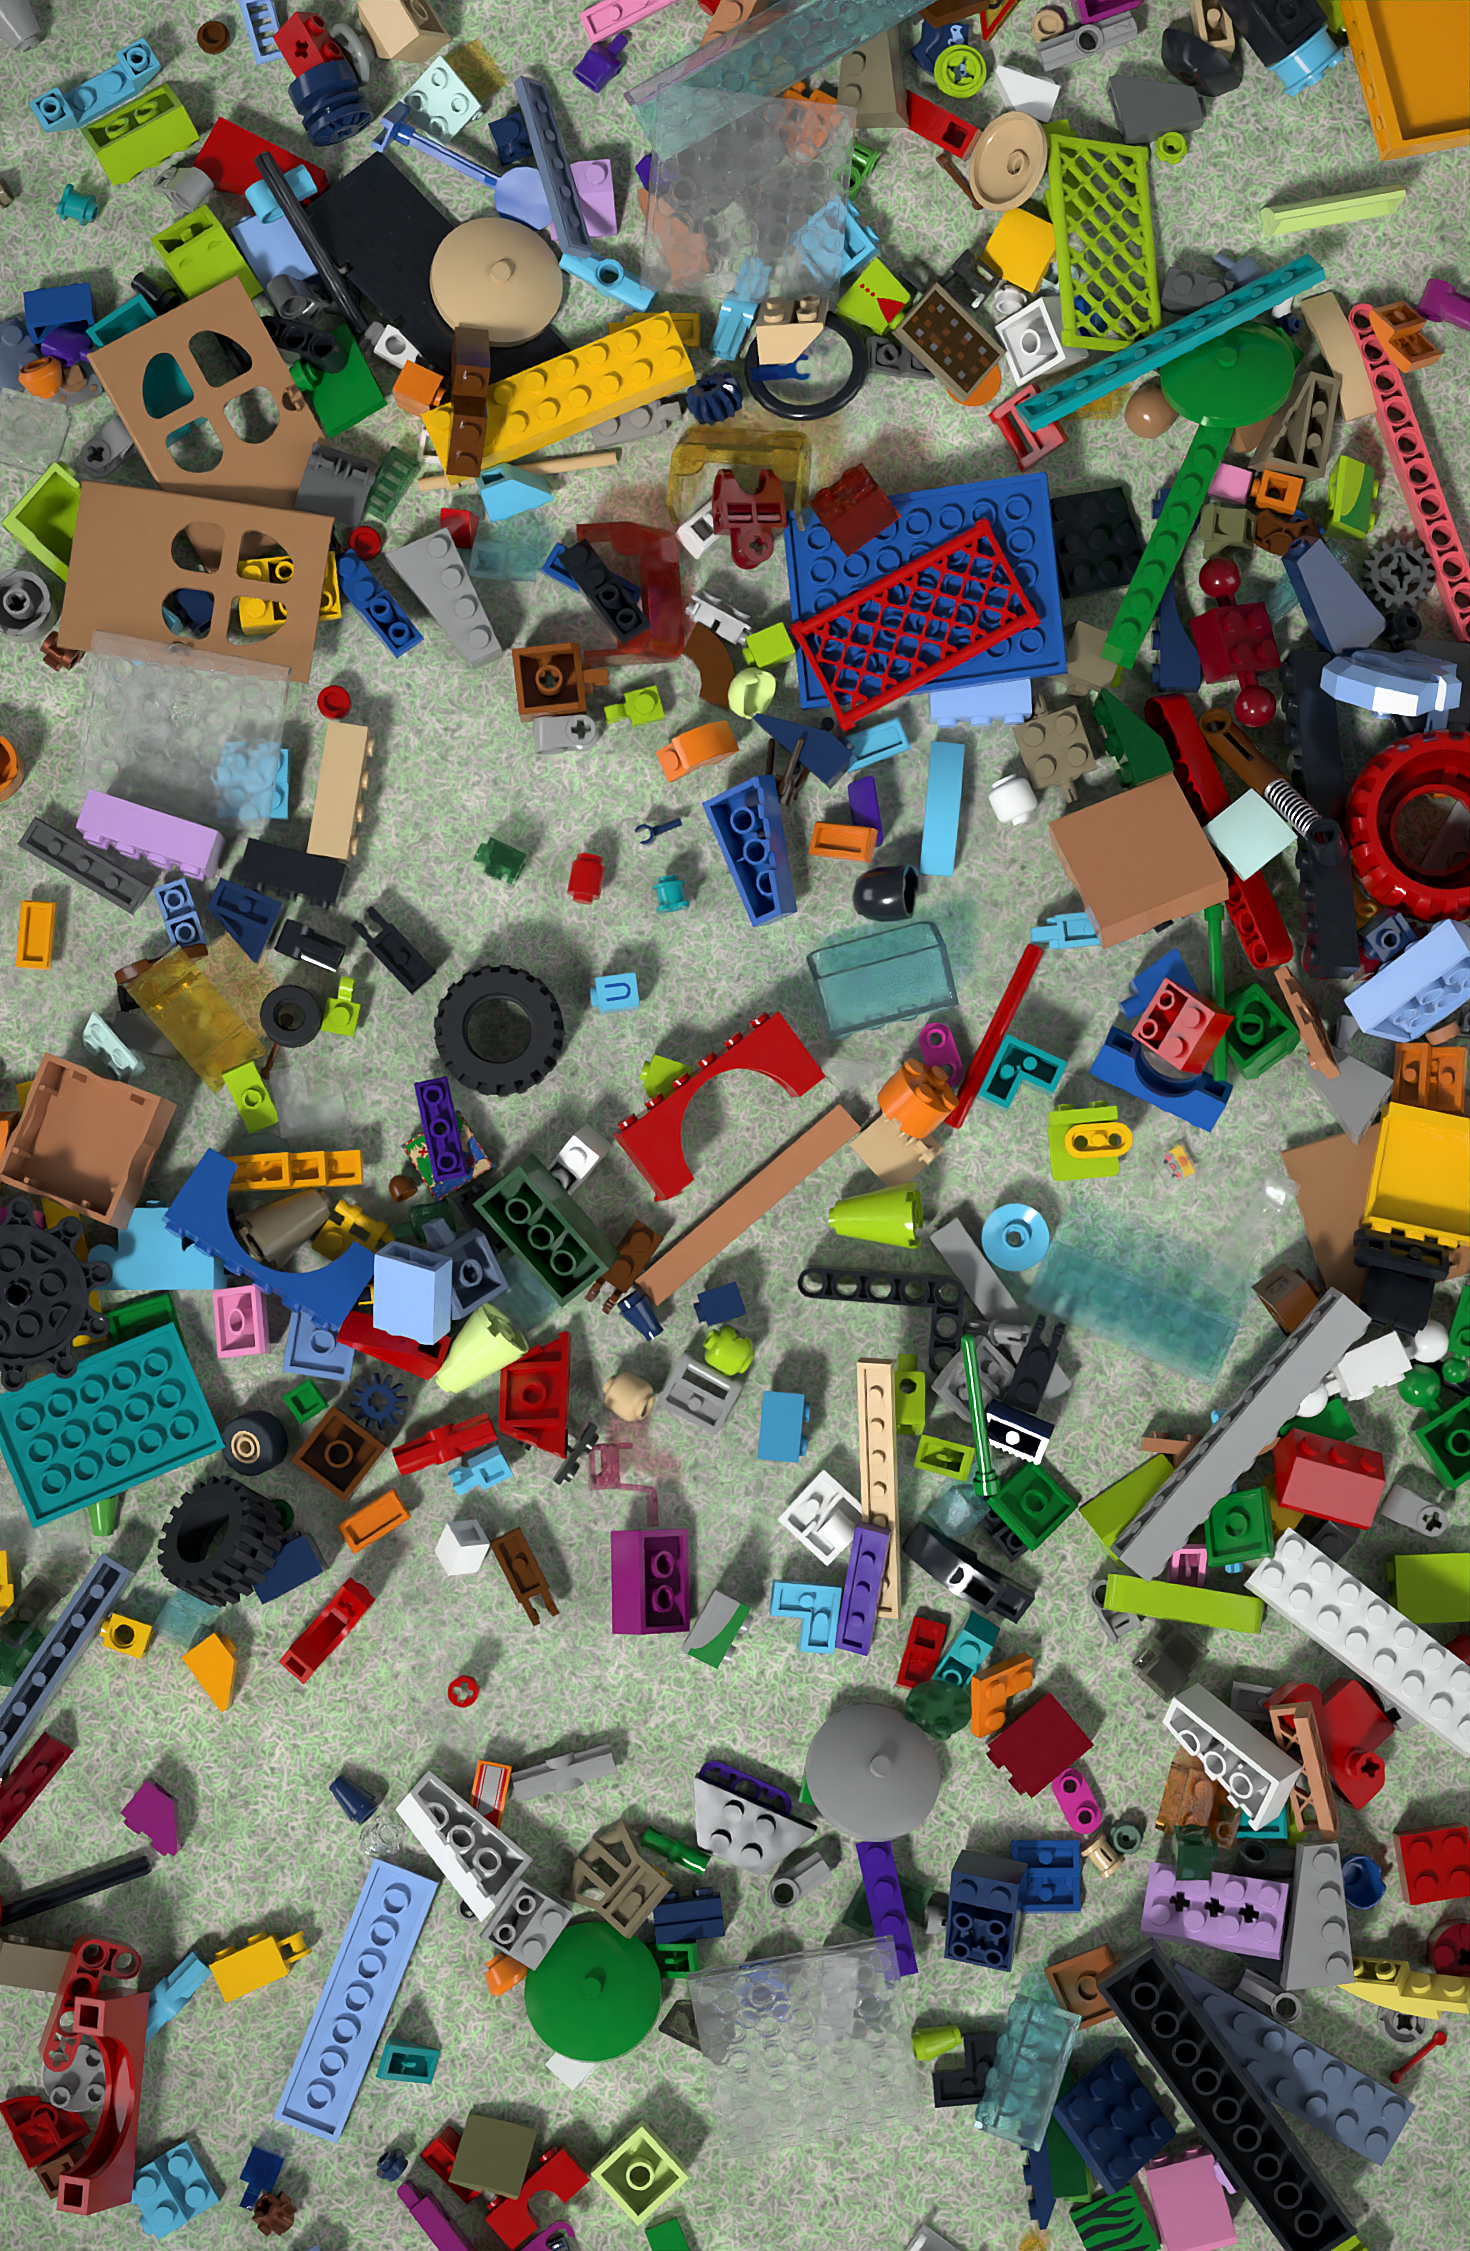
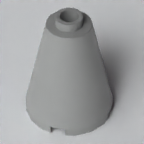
(19, 24)

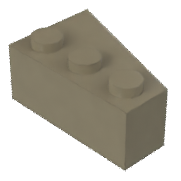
(37, 1962)

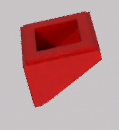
(461, 526)

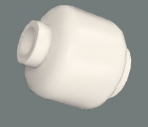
(1013, 800)

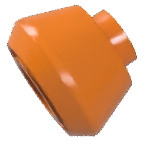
(42, 377)
(504, 1974)

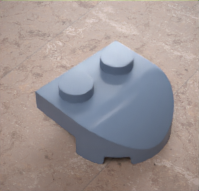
(15, 352)

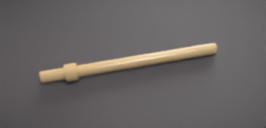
(536, 468)

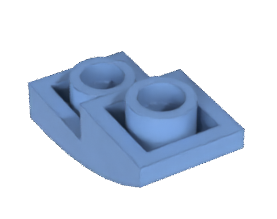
(180, 913)

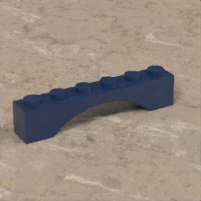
(1177, 658)

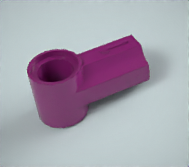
(1443, 303)

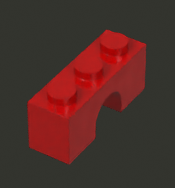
(558, 2172)

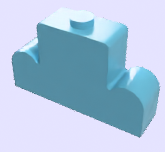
(155, 1258)

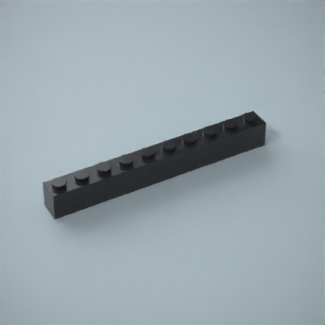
(1318, 778)

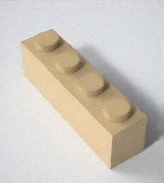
(1213, 25)
(339, 792)

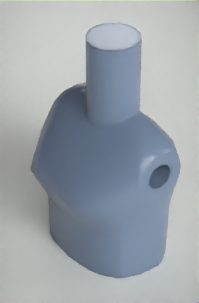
(1240, 272)

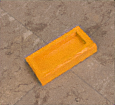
(36, 935)

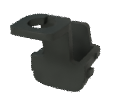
(964, 268)

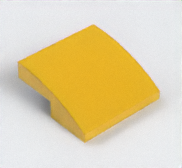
(1021, 249)

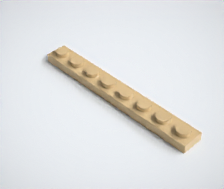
(879, 1468)

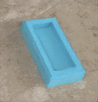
(878, 743)

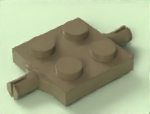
(1054, 748)

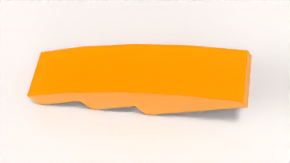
(297, 1170)

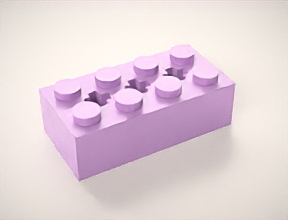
(151, 834)
(1229, 1929)

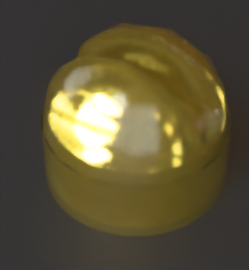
(1030, 2243)

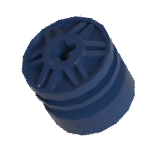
(330, 103)

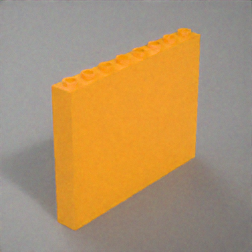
(1412, 72)

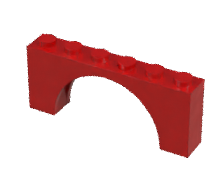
(655, 1133)
(106, 2171)

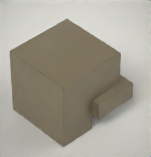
(1085, 666)

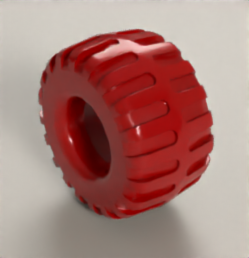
(1372, 810)

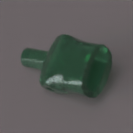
(422, 1214)

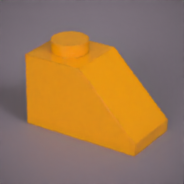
(215, 1667)

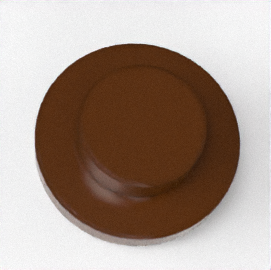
(213, 37)

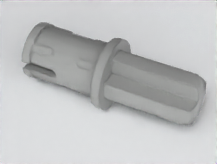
(998, 1332)

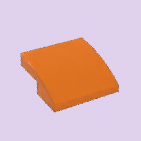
(1399, 334)
(1430, 1077)

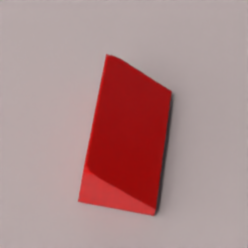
(441, 2156)

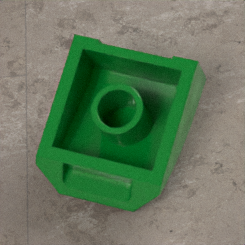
(1258, 1033)

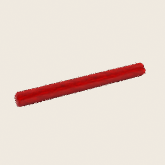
(994, 1034)

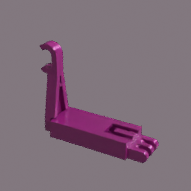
(445, 2231)

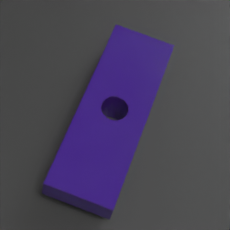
(443, 1150)

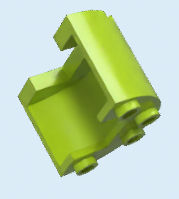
(47, 518)

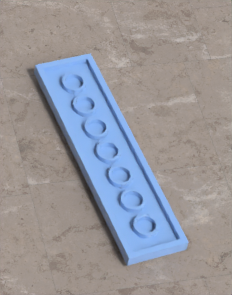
(356, 2000)

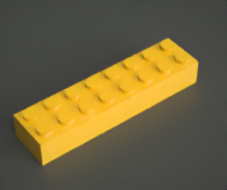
(574, 392)

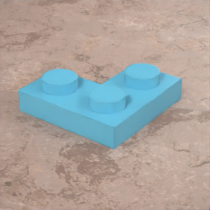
(816, 1605)

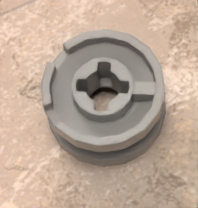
(1401, 2035)

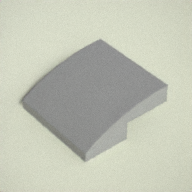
(994, 1375)

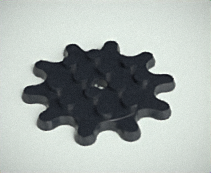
(56, 1295)

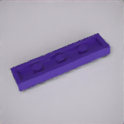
(862, 1588)
(886, 1900)

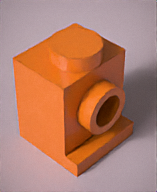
(1287, 488)

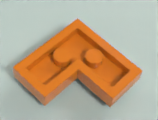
(992, 1688)

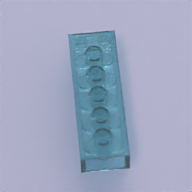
(1131, 1313)

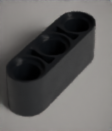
(314, 344)

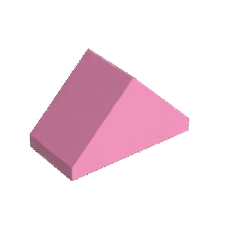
(1188, 1565)

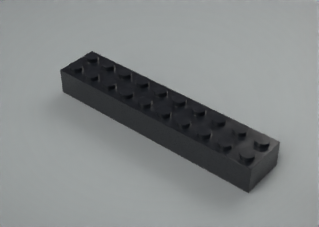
(1224, 2101)

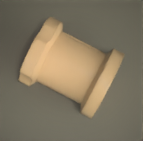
(1102, 1855)

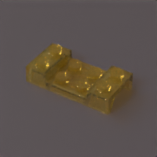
(195, 1017)

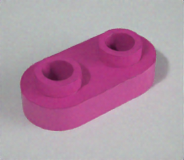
(941, 1054)
(1076, 1801)

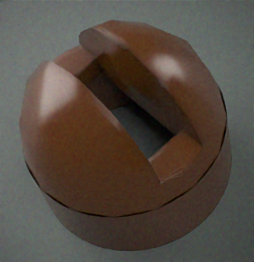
(402, 1187)

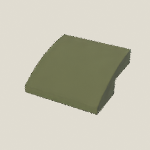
(493, 2156)

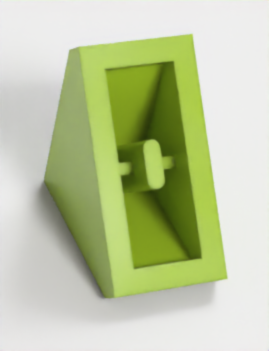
(944, 1457)

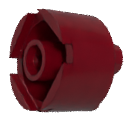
(1444, 1948)

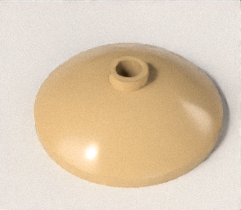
(1008, 161)

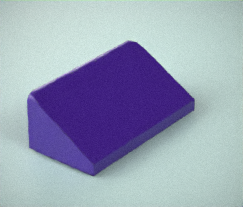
(865, 806)

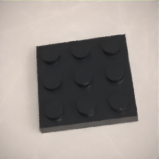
(1094, 542)

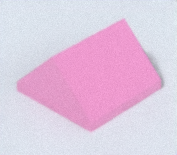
(241, 1322)

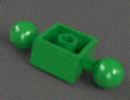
(1446, 1434)

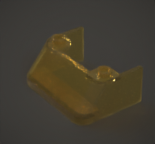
(784, 450)

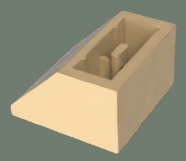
(788, 327)

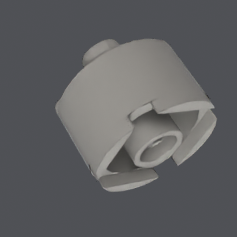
(38, 610)

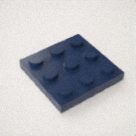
(1113, 2121)

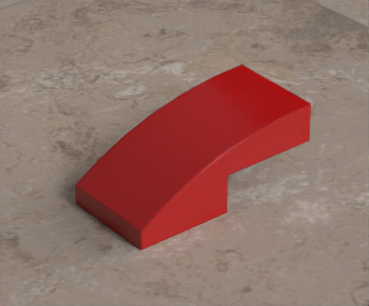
(920, 1652)

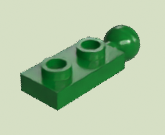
(1456, 1368)

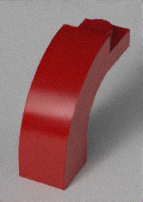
(328, 1630)

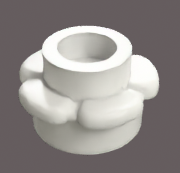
(1009, 299)

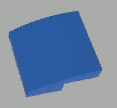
(1051, 1875)

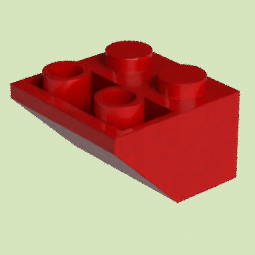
(1182, 1026)

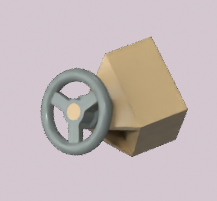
(393, 32)

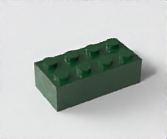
(547, 1230)

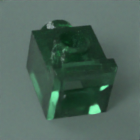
(501, 861)

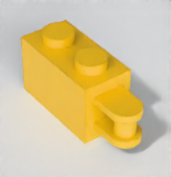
(256, 1963)

